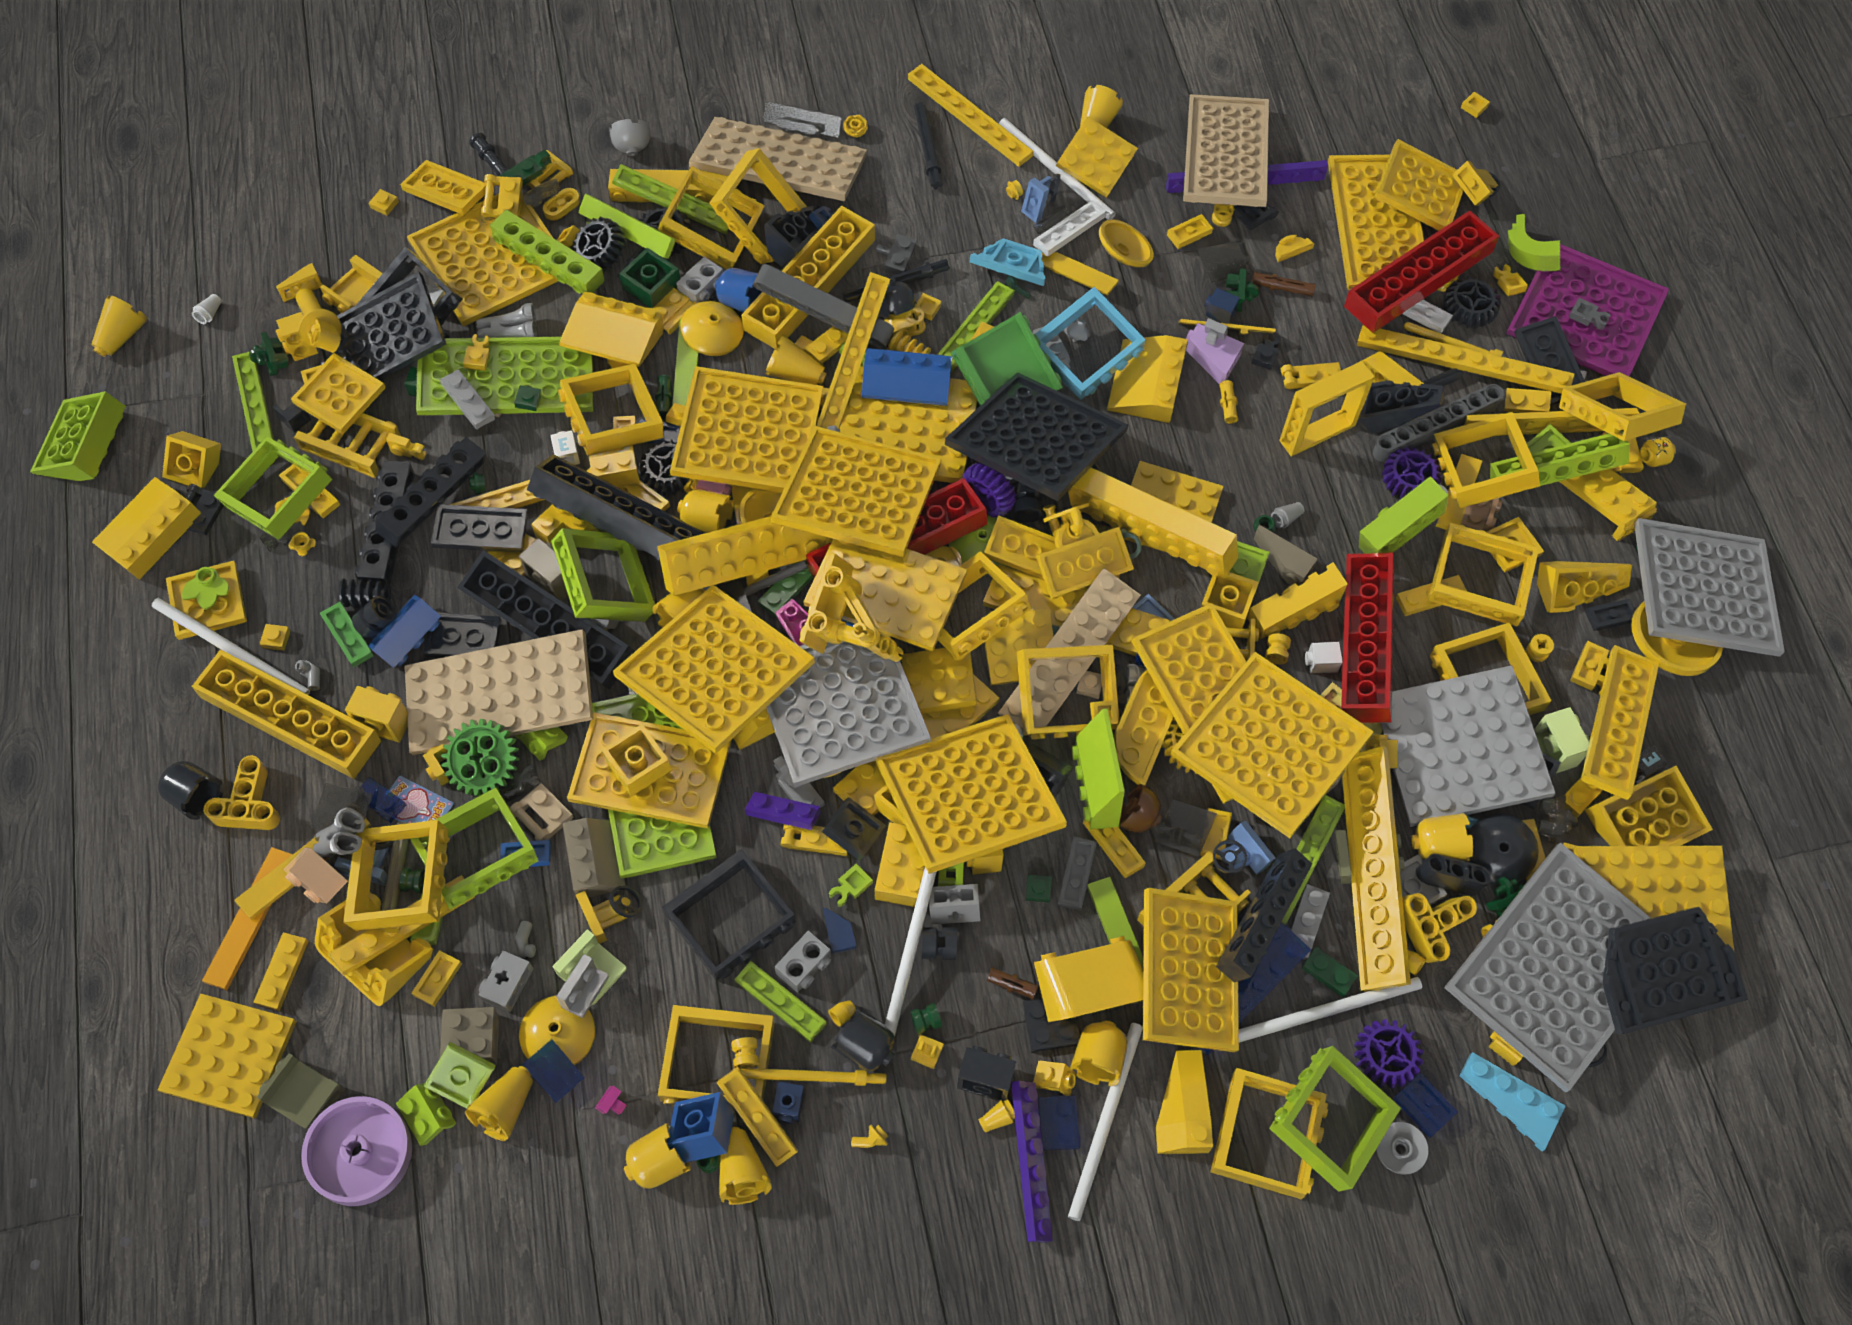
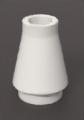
(206, 309)

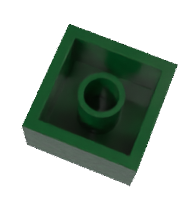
(649, 278)

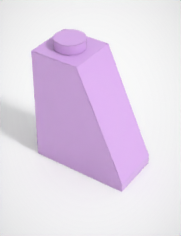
(1215, 359)

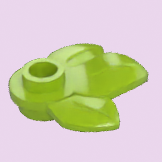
(205, 591)

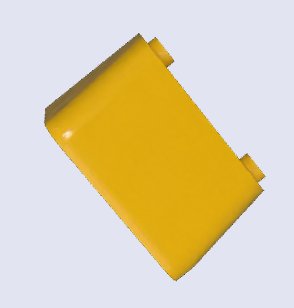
(385, 973)
(1090, 979)

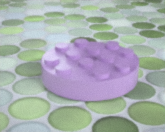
(372, 1172)

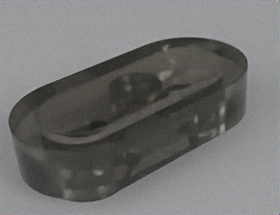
(536, 195)
(1051, 219)

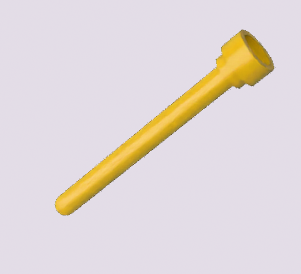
(1446, 339)

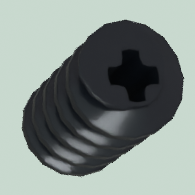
(360, 595)

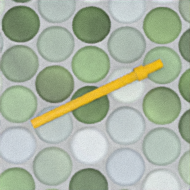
(859, 1077)

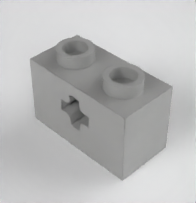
(954, 904)
(505, 994)

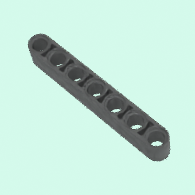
(816, 303)
(1442, 419)

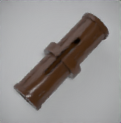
(1029, 989)

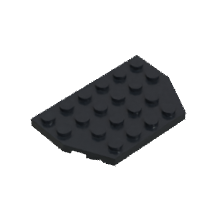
(1668, 970)

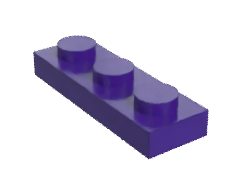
(782, 810)

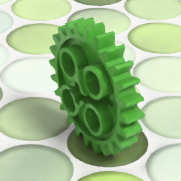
(500, 752)

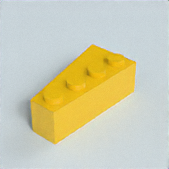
(1299, 602)

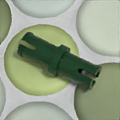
(664, 383)

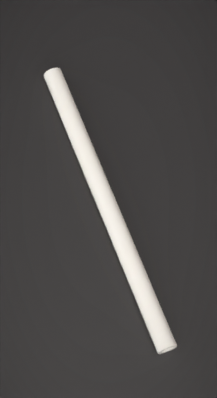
(1050, 163)
(222, 643)
(910, 950)
(1325, 1010)
(1103, 1129)

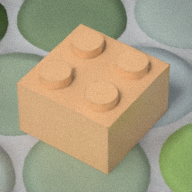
(315, 876)

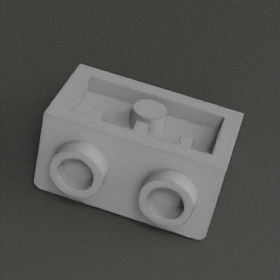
(582, 987)

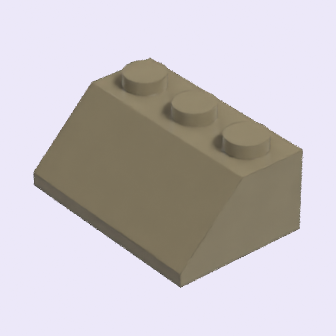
(592, 856)

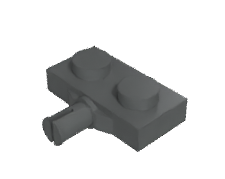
(898, 253)

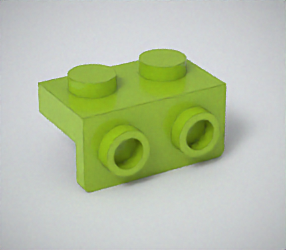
(543, 740)
(425, 1113)

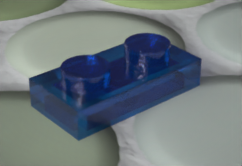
(383, 801)

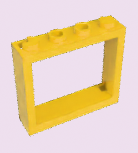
(773, 181)
(697, 242)
(1352, 380)
(1660, 408)
(618, 437)
(1495, 487)
(1479, 604)
(996, 620)
(1514, 652)
(1108, 679)
(361, 872)
(714, 1018)
(1314, 1133)

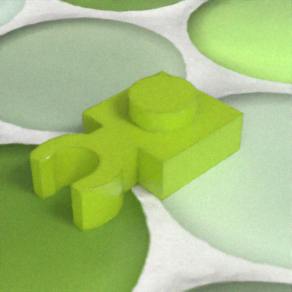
(852, 882)

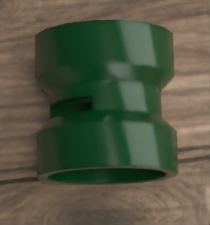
(924, 1019)

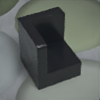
(292, 416)

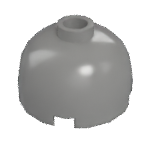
(630, 136)

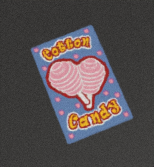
(420, 802)

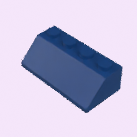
(906, 376)

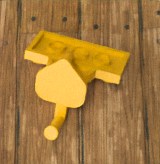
(1080, 552)

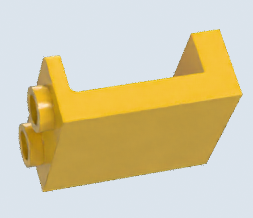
(351, 286)

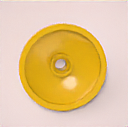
(1125, 243)
(710, 336)
(758, 505)
(573, 1035)

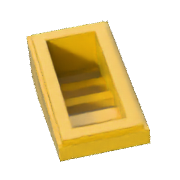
(304, 278)

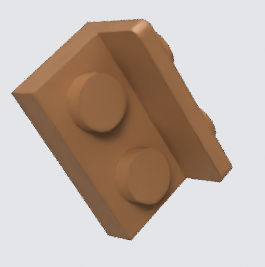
(1481, 515)

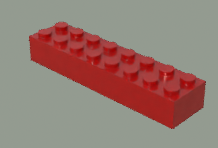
(1421, 271)
(944, 518)
(1368, 637)

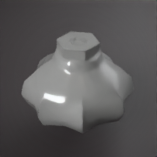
(1078, 330)

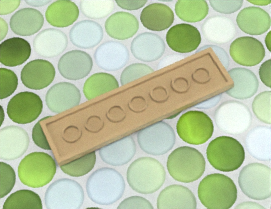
(1088, 625)

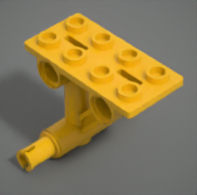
(826, 611)

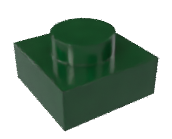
(528, 398)
(1038, 888)

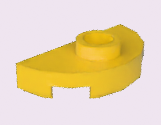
(1292, 246)

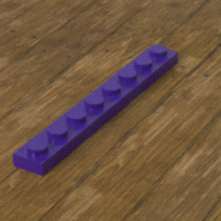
(1275, 175)

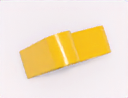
(250, 802)
(1433, 925)

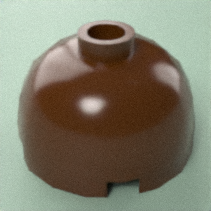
(1141, 810)

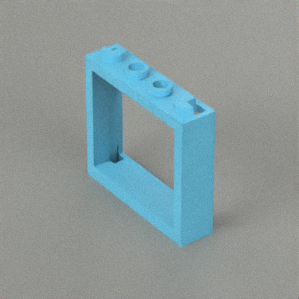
(1104, 374)

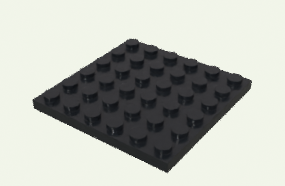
(1036, 435)

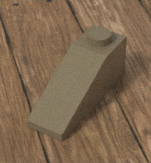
(1287, 559)

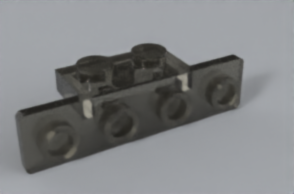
(802, 120)

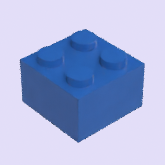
(701, 1127)

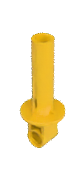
(318, 326)

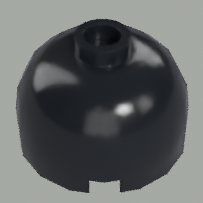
(897, 299)

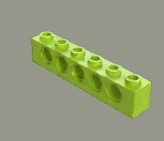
(546, 253)
(1571, 459)

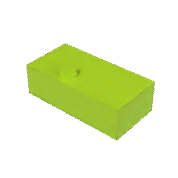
(1404, 519)

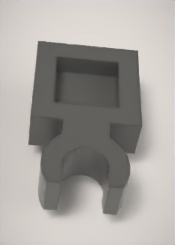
(1586, 312)

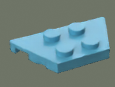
(1012, 260)

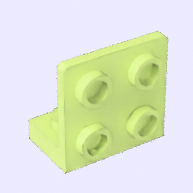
(603, 960)

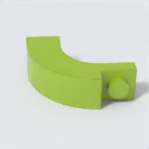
(1532, 253)

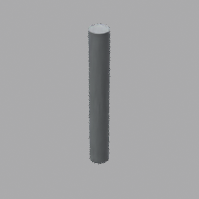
(772, 579)

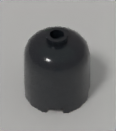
(188, 788)
(865, 1042)

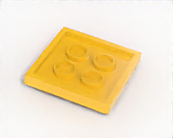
(1096, 157)
(338, 393)
(226, 612)
(1026, 632)
(940, 680)

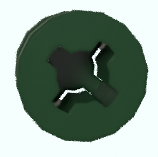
(412, 880)

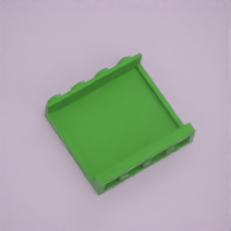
(1000, 354)

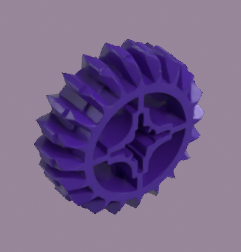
(1413, 467)
(991, 489)
(1397, 1058)

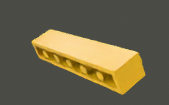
(670, 177)

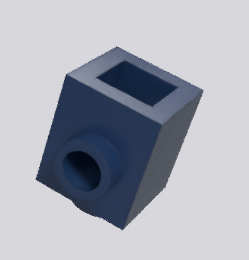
(1221, 306)
(788, 1102)

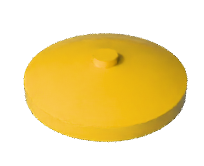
(1673, 655)

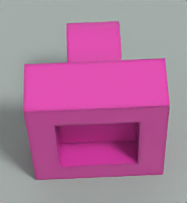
(610, 1101)

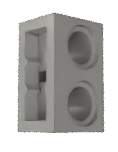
(700, 281)
(798, 958)

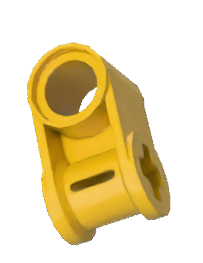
(907, 323)

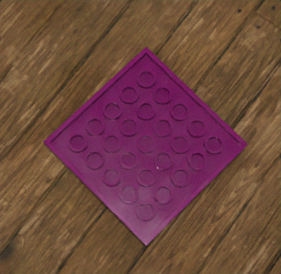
(1625, 296)

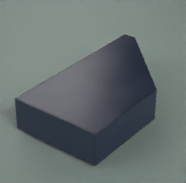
(821, 216)
(839, 932)

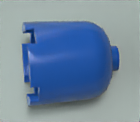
(736, 288)

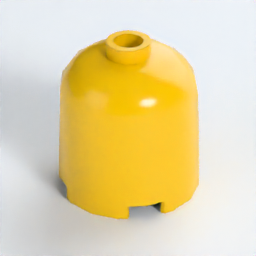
(706, 510)
(672, 605)
(1444, 836)
(1100, 1053)
(652, 1161)

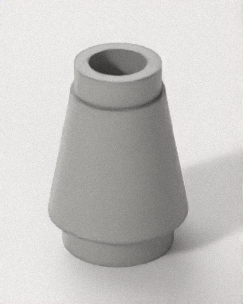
(1286, 514)

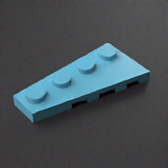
(1524, 1105)

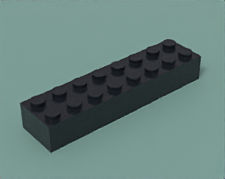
(607, 506)
(541, 613)

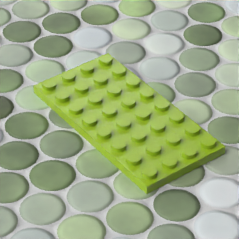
(511, 363)
(646, 842)

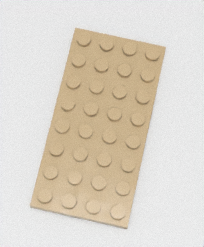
(1227, 151)
(803, 161)
(514, 684)

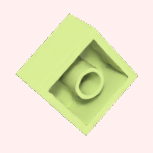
(1562, 738)

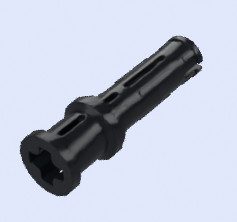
(487, 153)

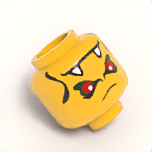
(1657, 452)

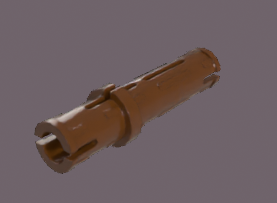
(1279, 283)

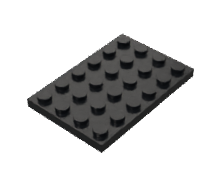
(389, 329)

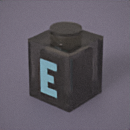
(1650, 763)

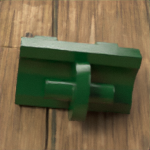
(1238, 282)
(267, 355)
(1509, 893)

